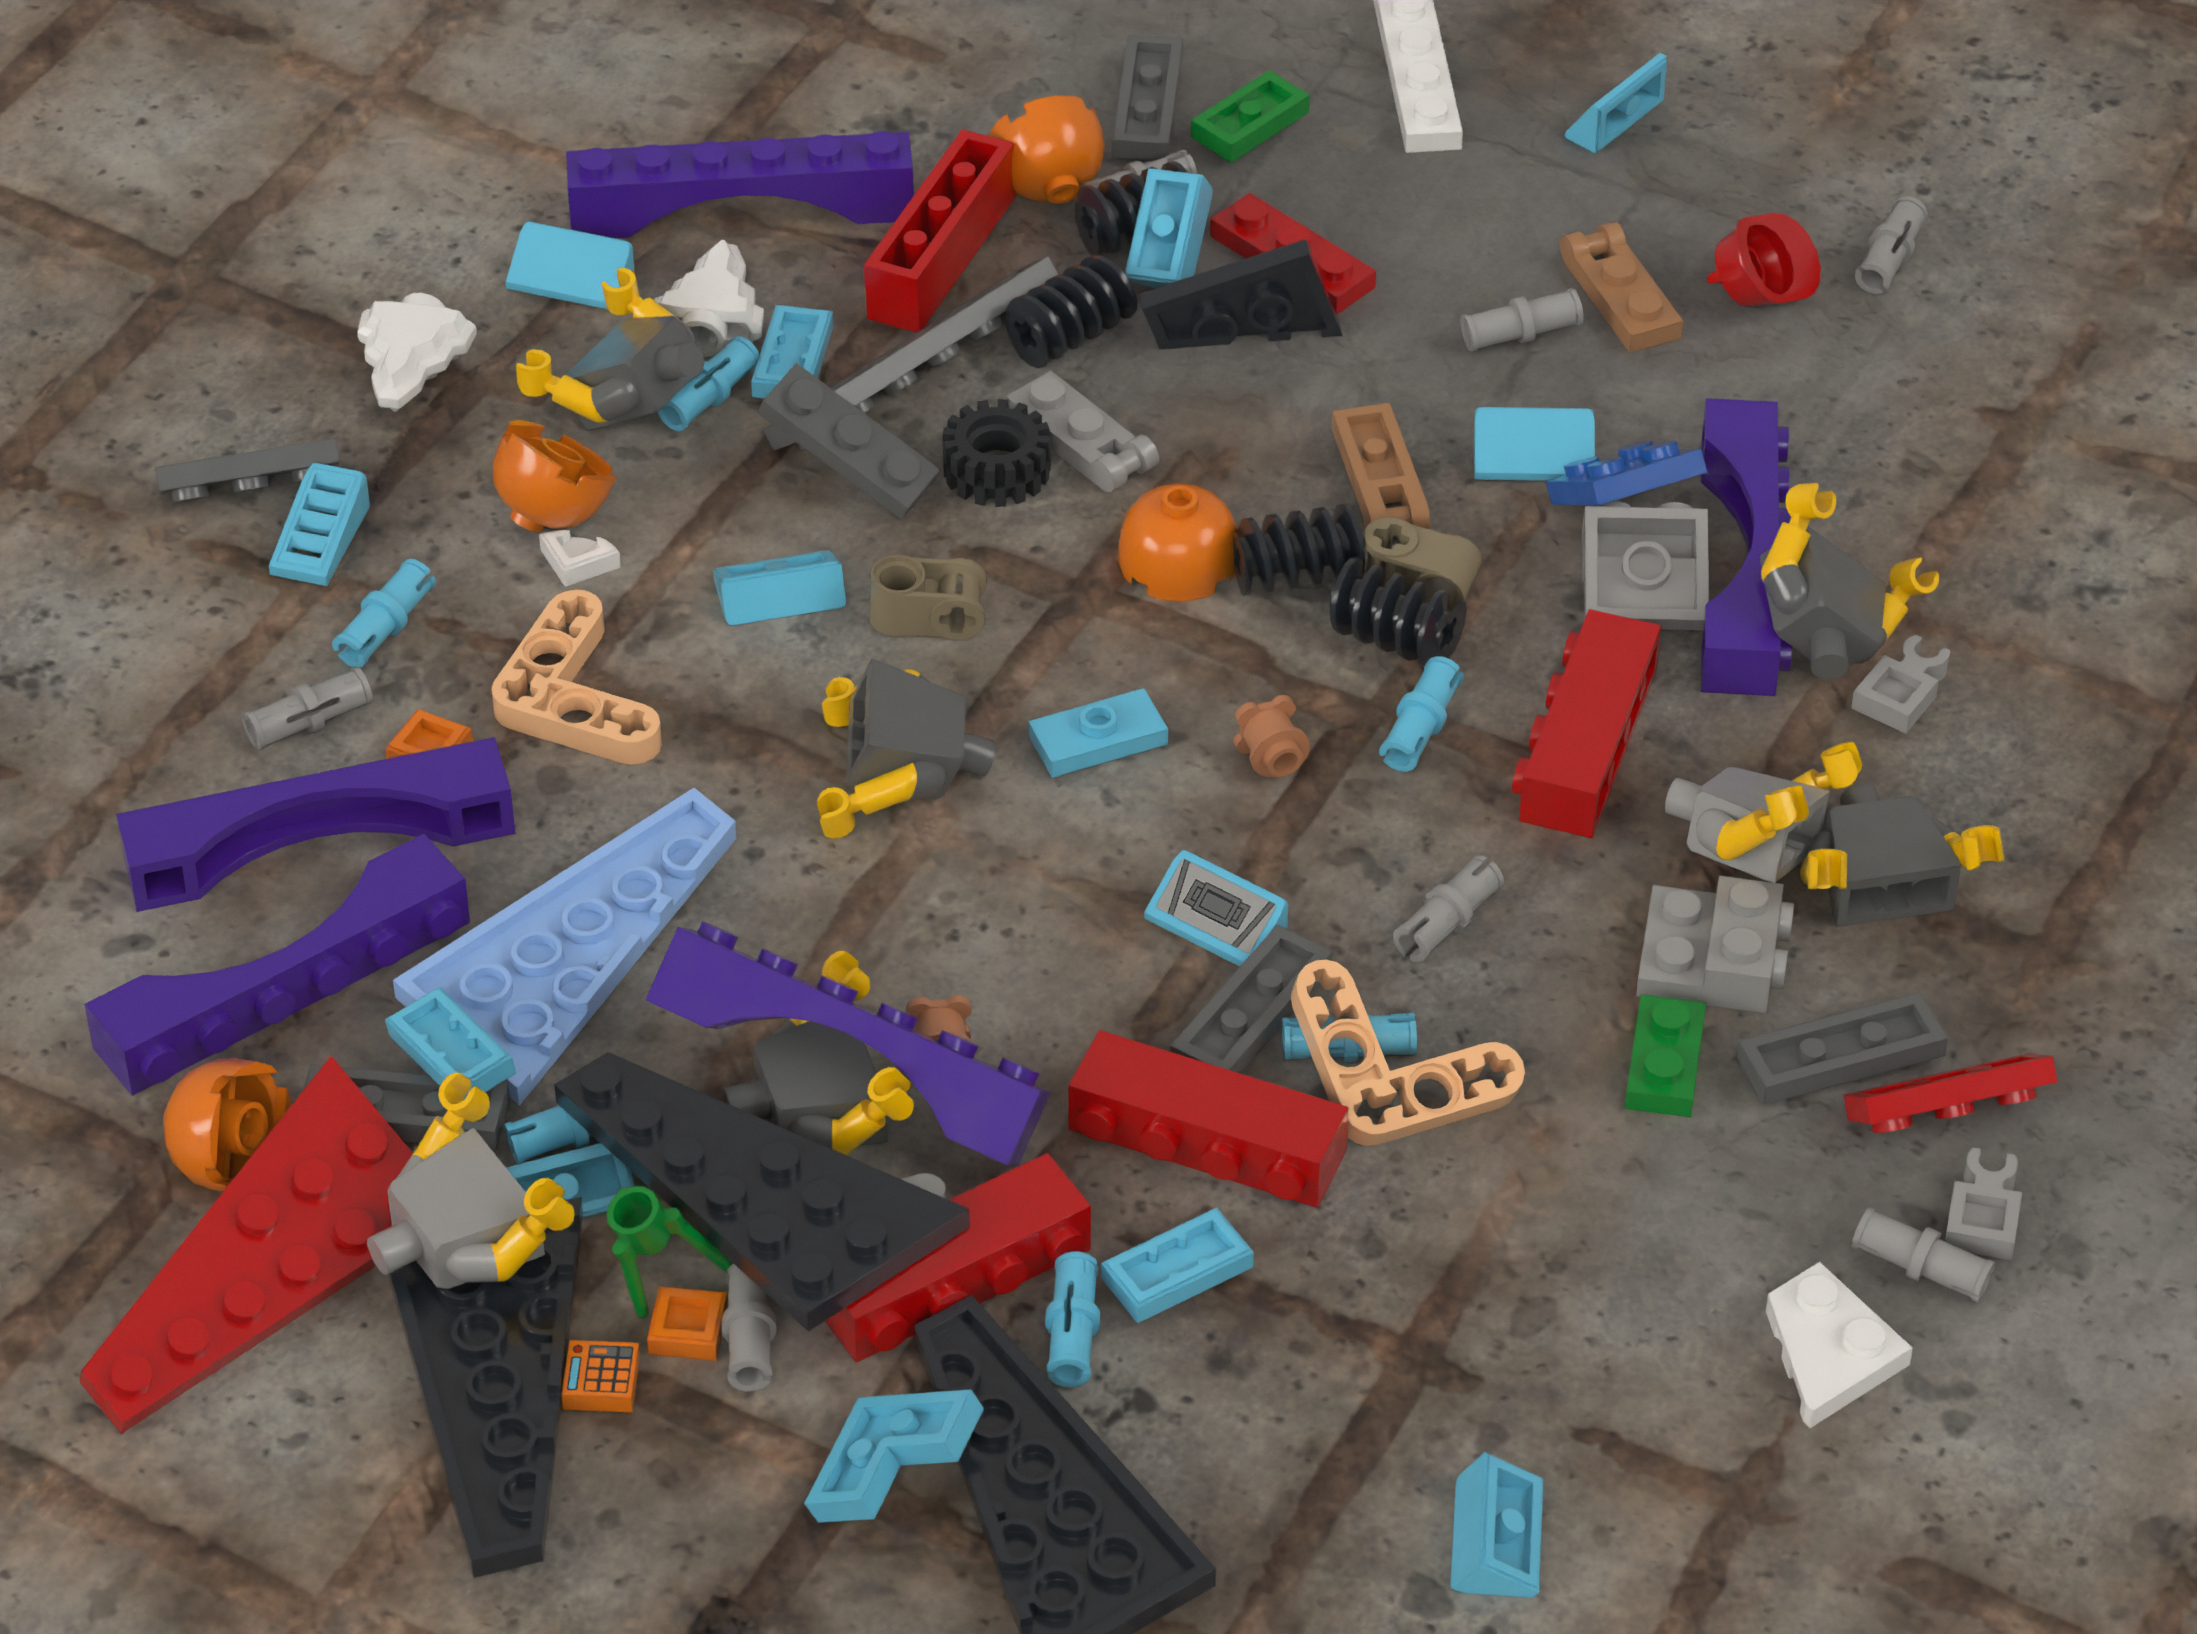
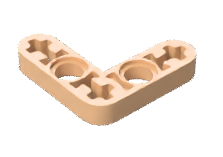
(618, 726)
(1373, 1078)

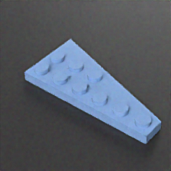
(565, 946)

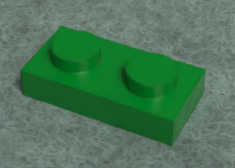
(1250, 116)
(1665, 1055)

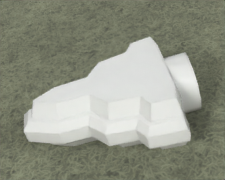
(716, 300)
(411, 344)

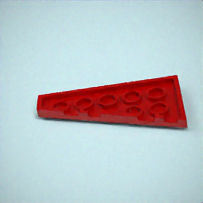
(261, 1254)

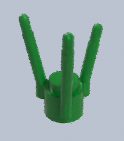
(645, 1229)

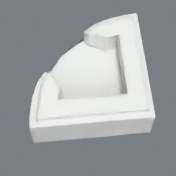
(577, 557)

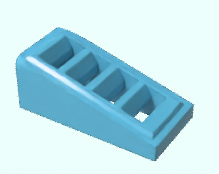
(326, 491)

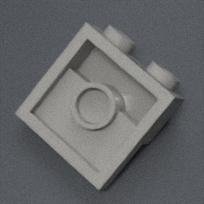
(1647, 563)
(1716, 944)

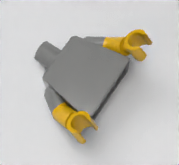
(1760, 819)
(460, 1204)

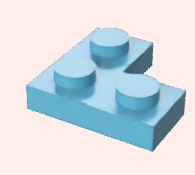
(880, 1439)

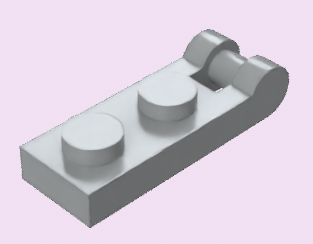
(1085, 433)

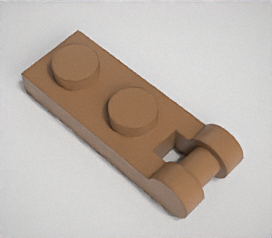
(1621, 287)
(1379, 464)

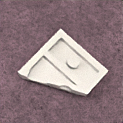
(1831, 1342)

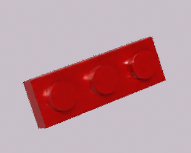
(1257, 227)
(1951, 1091)

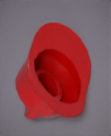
(1767, 261)

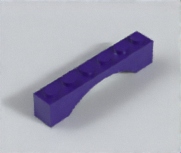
(628, 188)
(1741, 462)
(192, 844)
(172, 1022)
(973, 1101)

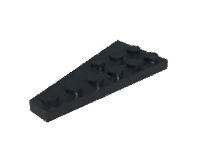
(776, 1204)
(493, 1390)
(1057, 1508)

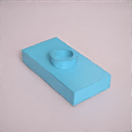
(791, 338)
(1098, 732)
(449, 1041)
(1177, 1265)

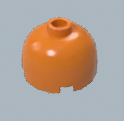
(1054, 148)
(549, 479)
(1178, 542)
(221, 1118)

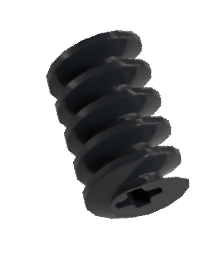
(1112, 209)
(1069, 310)
(1296, 546)
(1393, 617)

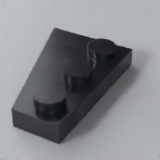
(1253, 296)

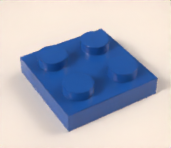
(1634, 471)

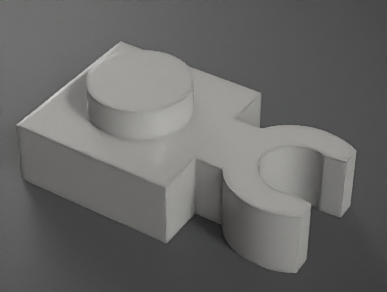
(1902, 690)
(1985, 1209)

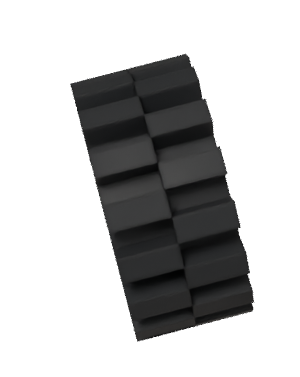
(996, 475)

